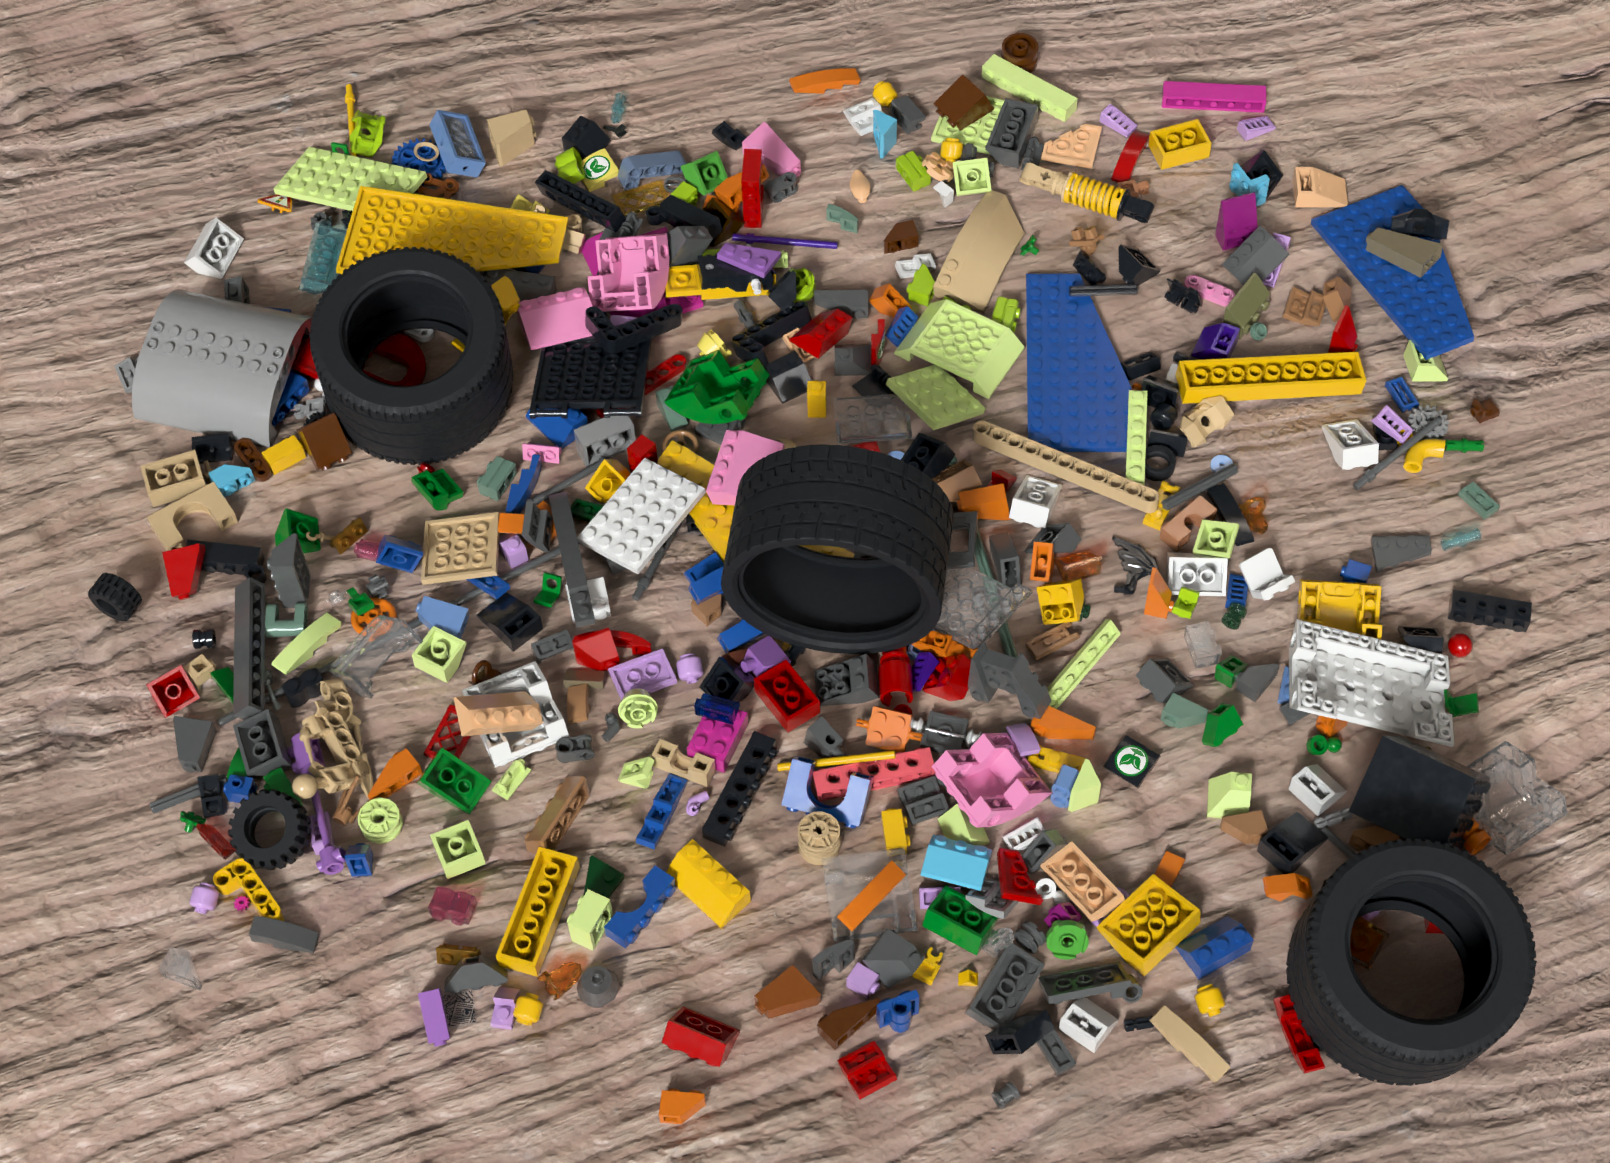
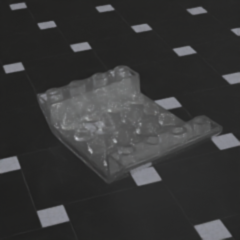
(976, 605)

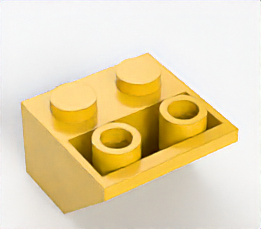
(1061, 601)

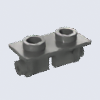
(1033, 152)

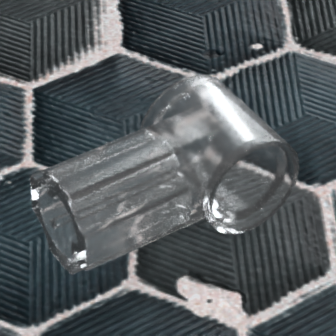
(998, 941)

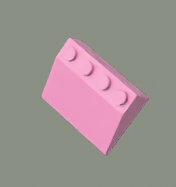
(554, 318)
(736, 455)

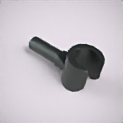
(619, 131)

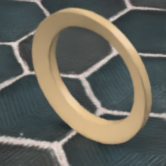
(428, 145)

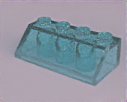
(322, 259)

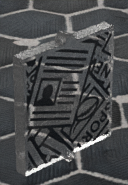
(460, 1009)

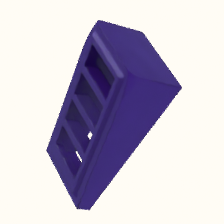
(922, 669)

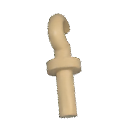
(320, 537)

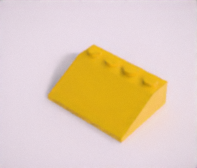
(1149, 924)

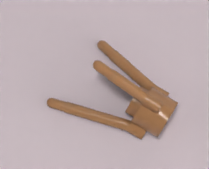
(343, 813)

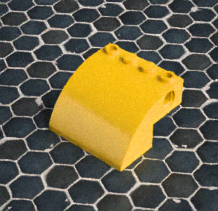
(1341, 606)

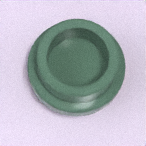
(1258, 331)

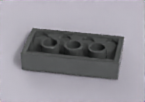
(1005, 987)

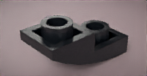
(1385, 441)

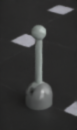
(268, 681)

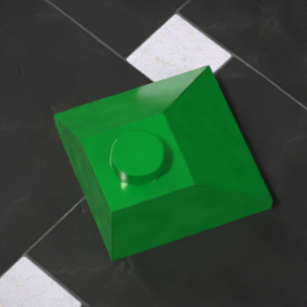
(298, 523)

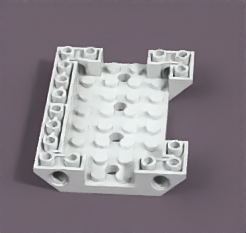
(1371, 672)

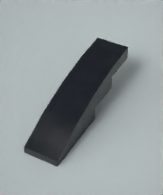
(1230, 512)

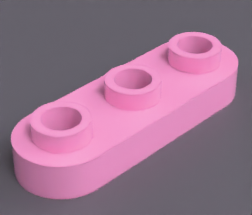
(1215, 293)

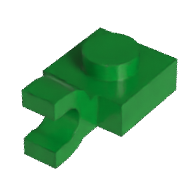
(359, 603)

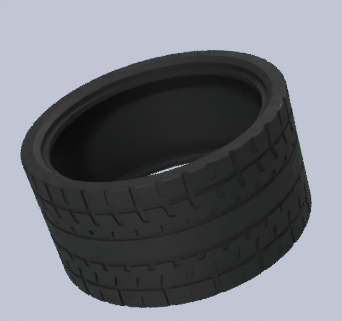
(847, 502)

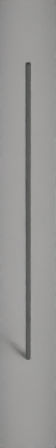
(415, 623)

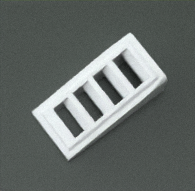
(1028, 827)

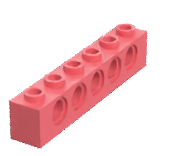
(884, 778)

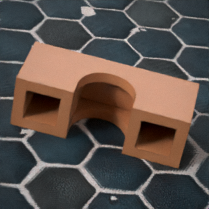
(1176, 533)

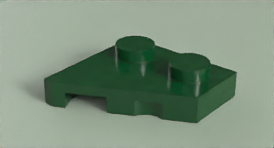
(602, 878)

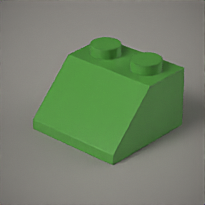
(705, 172)

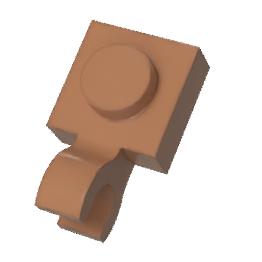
(1136, 188)

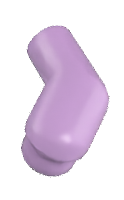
(694, 803)

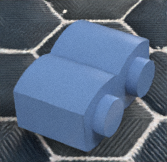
(1063, 785)

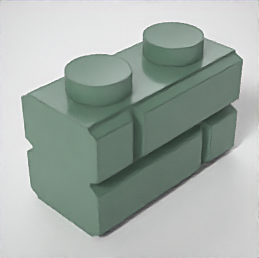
(496, 478)

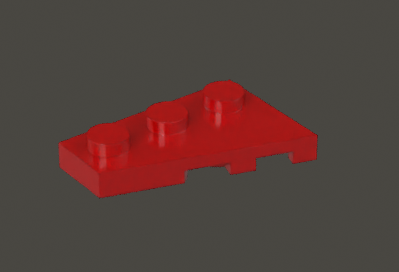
(1014, 878)

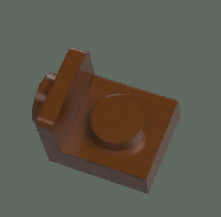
(1484, 410)

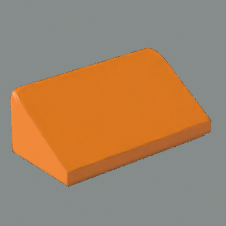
(510, 523)

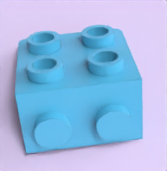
(1241, 184)

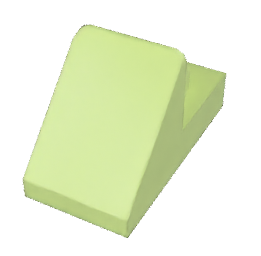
(637, 772)

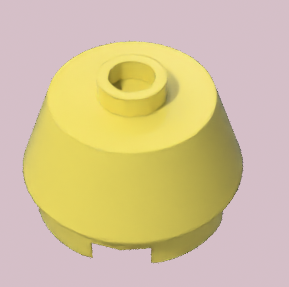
(710, 343)

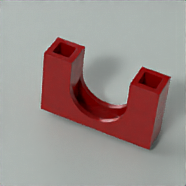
(752, 189)

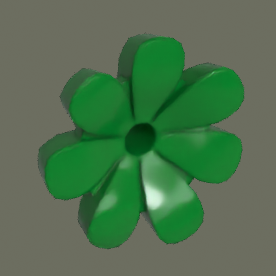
(1029, 247)
(191, 820)

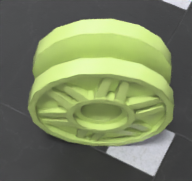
(380, 809)

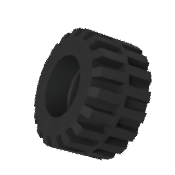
(114, 597)

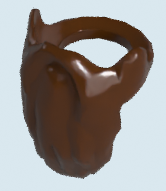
(486, 674)

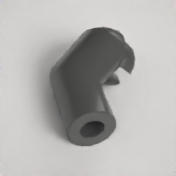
(612, 725)

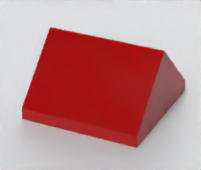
(172, 691)

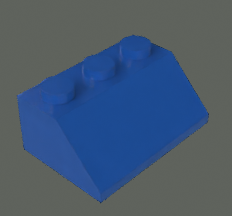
(559, 430)
(1215, 946)

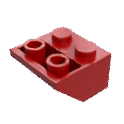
(949, 678)

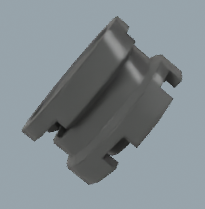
(1029, 937)

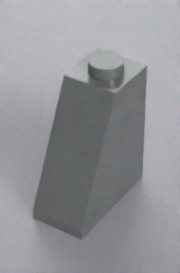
(1005, 559)
(193, 742)

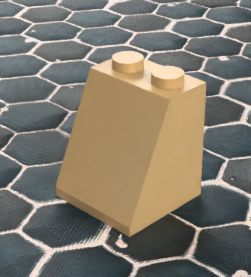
(511, 135)

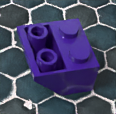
(1216, 342)

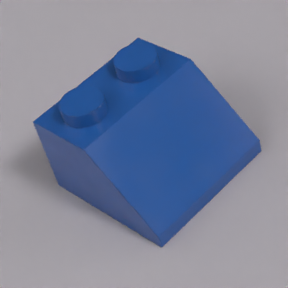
(399, 553)

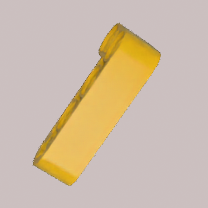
(244, 880)

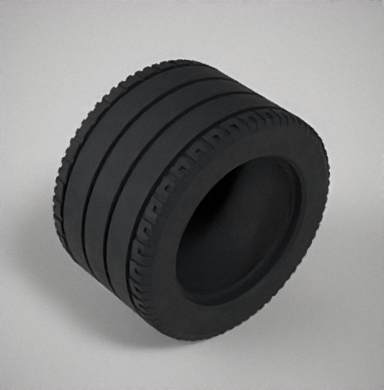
(399, 294)
(1459, 899)

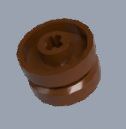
(1021, 51)

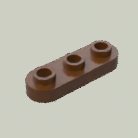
(252, 454)

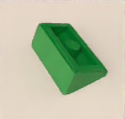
(225, 680)

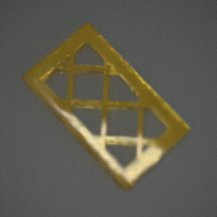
(632, 194)

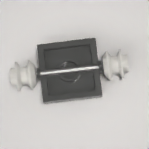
(944, 732)

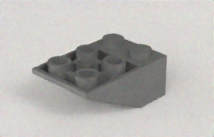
(848, 682)

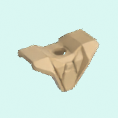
(1215, 410)

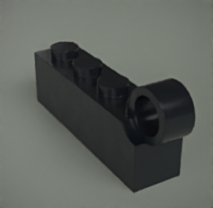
(680, 213)
(232, 559)

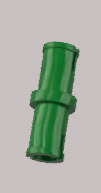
(1464, 445)

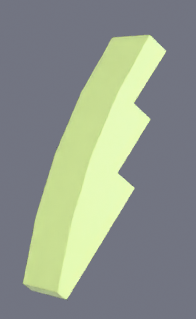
(305, 643)

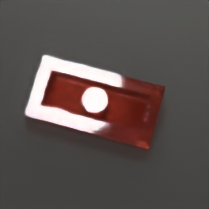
(215, 840)

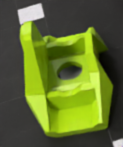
(367, 144)

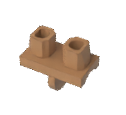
(1086, 241)

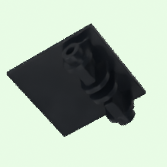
(1178, 292)
(874, 383)

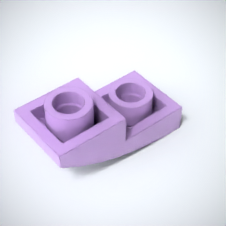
(1024, 739)

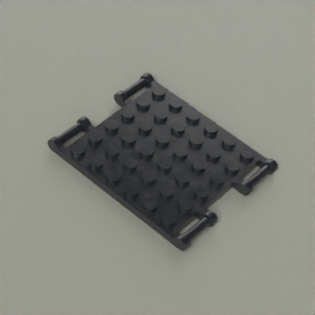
(586, 376)

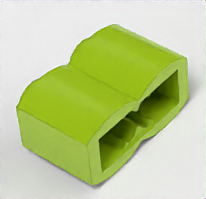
(570, 166)

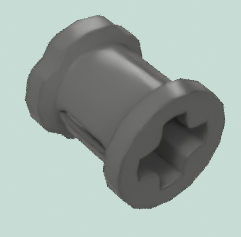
(1005, 1095)

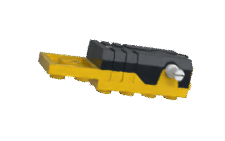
(716, 280)

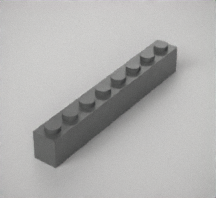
(249, 649)

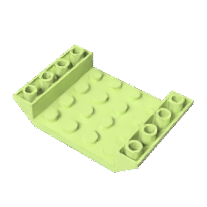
(963, 345)

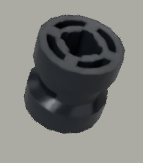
(204, 638)

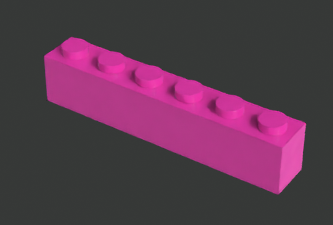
(1214, 96)

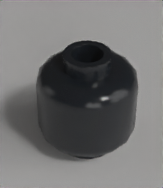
(1163, 416)

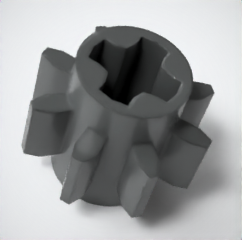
(321, 218)
(377, 586)

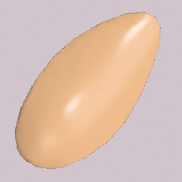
(859, 186)

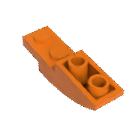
(942, 646)

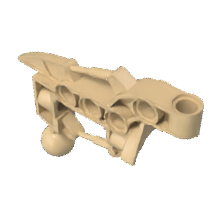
(332, 725)

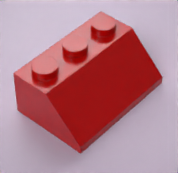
(823, 332)
(700, 1036)

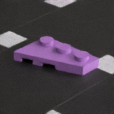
(748, 258)

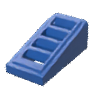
(908, 317)
(1229, 600)

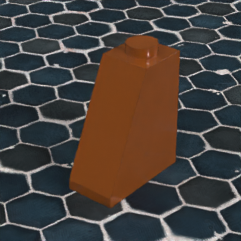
(786, 994)

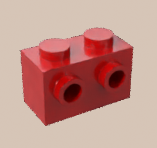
(641, 449)

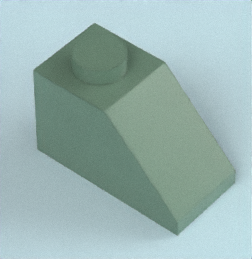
(672, 418)
(1183, 713)

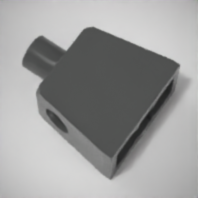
(824, 740)

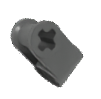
(780, 188)
(575, 748)

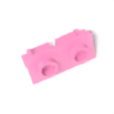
(547, 453)

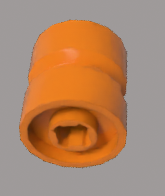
(1476, 839)

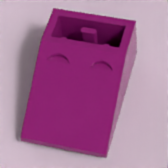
(1236, 220)

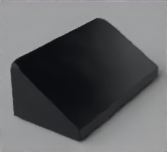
(1141, 365)
(1173, 441)

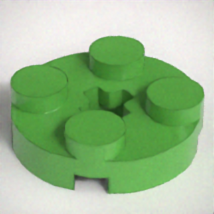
(1063, 929)

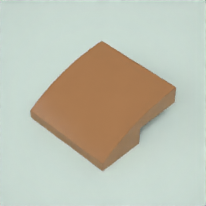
(1304, 307)

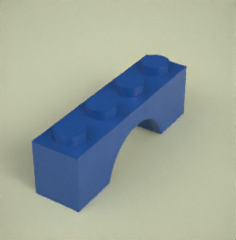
(624, 927)

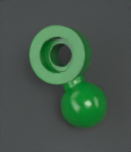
(1332, 744)

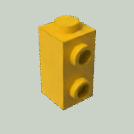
(816, 399)
(284, 454)
(893, 829)

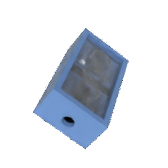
(457, 143)

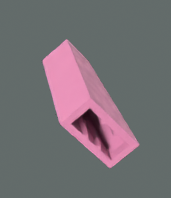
(775, 153)

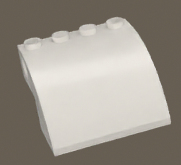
(514, 745)

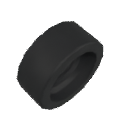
(1163, 452)

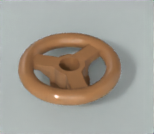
(681, 433)

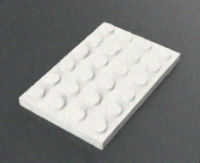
(641, 515)

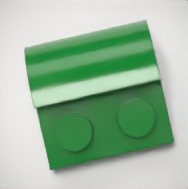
(437, 488)

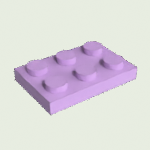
(645, 672)

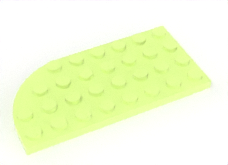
(336, 178)

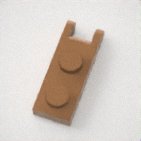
(1051, 641)

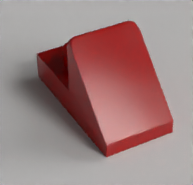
(1002, 477)

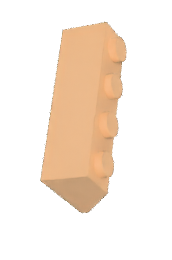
(497, 713)

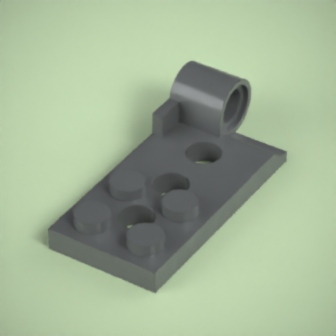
(1089, 982)

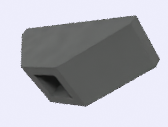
(475, 974)

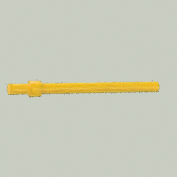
(350, 100)
(845, 759)

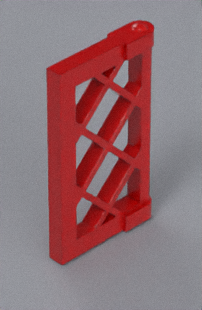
(435, 738)

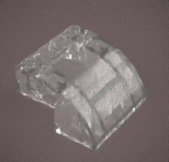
(1517, 801)
(849, 875)

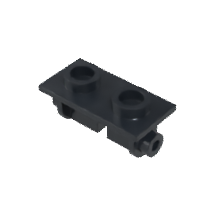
(1087, 269)

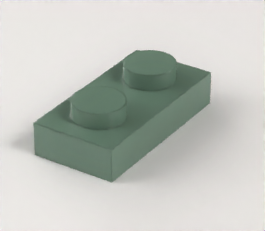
(1479, 500)

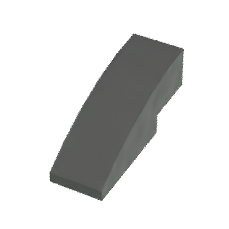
(283, 934)

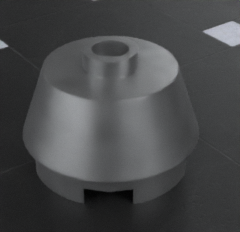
(597, 986)

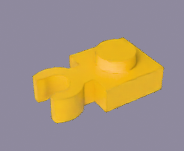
(928, 968)

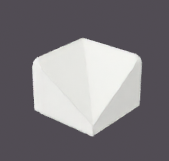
(946, 193)

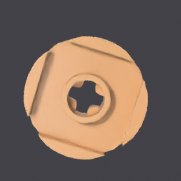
(938, 167)

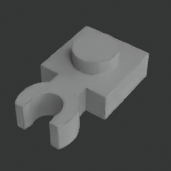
(311, 407)

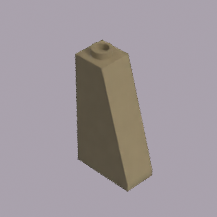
(1404, 251)

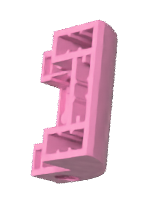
(630, 272)
(991, 780)

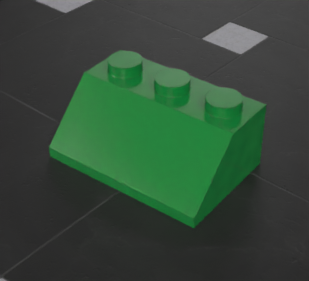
(959, 920)

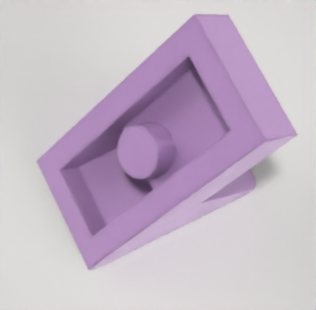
(505, 1002)

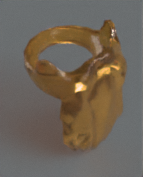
(1254, 515)
(561, 979)

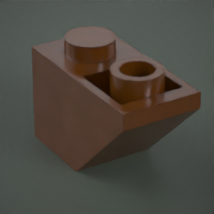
(901, 237)

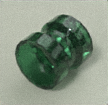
(1234, 615)

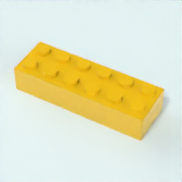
(538, 911)

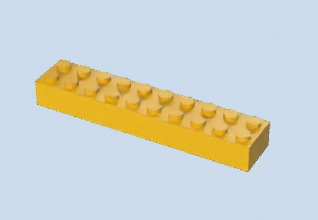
(1271, 377)

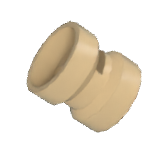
(575, 223)

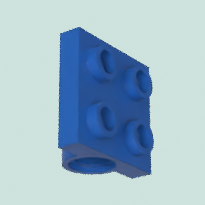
(898, 1011)

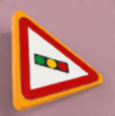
(277, 202)

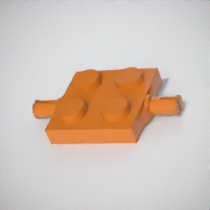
(889, 729)

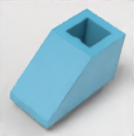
(231, 478)

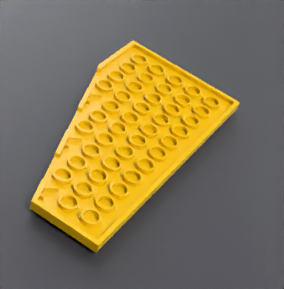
(474, 232)

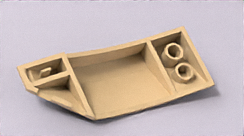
(980, 253)

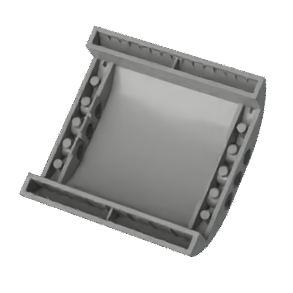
(216, 366)

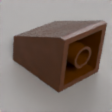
(962, 104)
(324, 441)

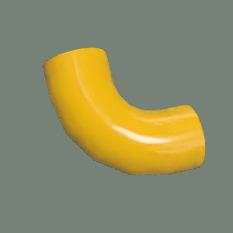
(1422, 449)

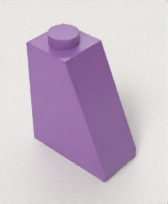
(434, 1016)

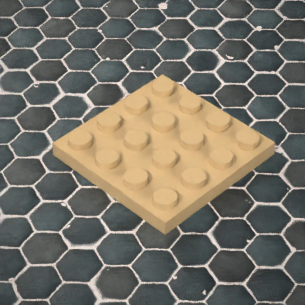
(460, 548)

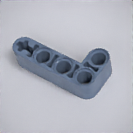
(649, 165)

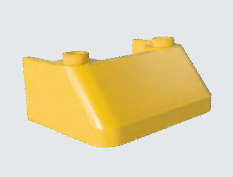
(507, 298)

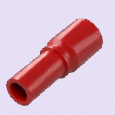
(895, 675)

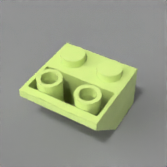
(1423, 369)

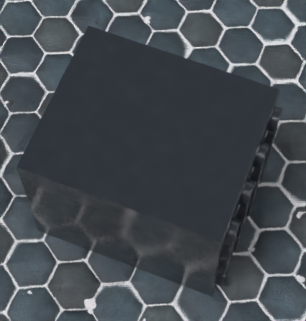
(1419, 793)

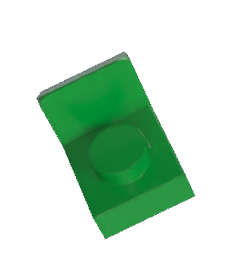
(1229, 669)

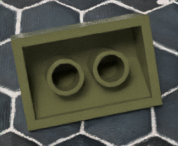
(1247, 305)

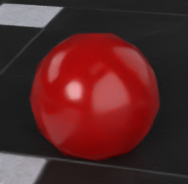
(1460, 645)

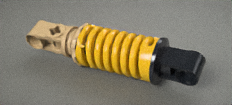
(1088, 193)

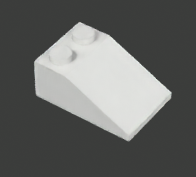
(1351, 444)
(1035, 501)

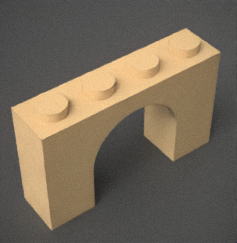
(205, 500)

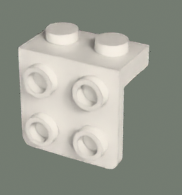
(1264, 575)

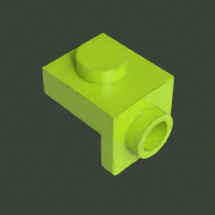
(1186, 603)

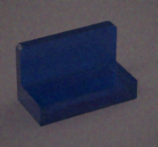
(717, 708)

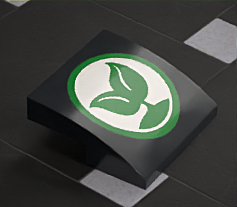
(1131, 761)

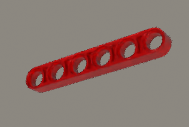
(659, 379)

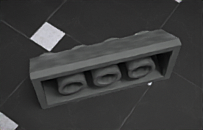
(1012, 132)
(526, 284)
(290, 572)

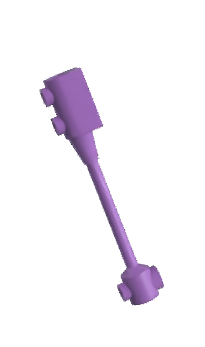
(331, 856)

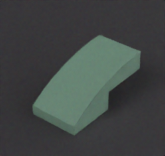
(845, 218)

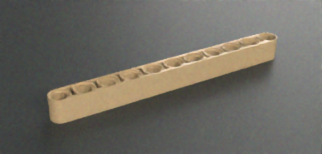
(1066, 466)

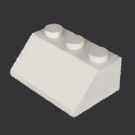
(214, 249)
(1197, 573)

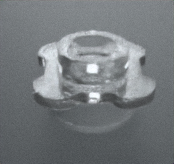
(336, 597)

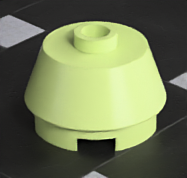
(637, 708)

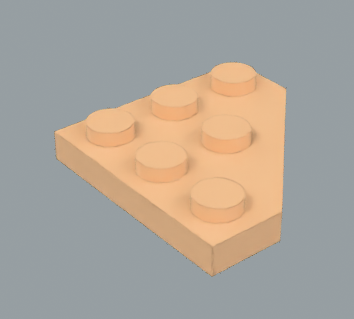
(1074, 147)

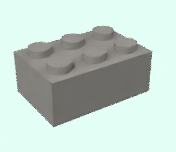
(604, 438)

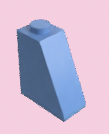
(443, 616)

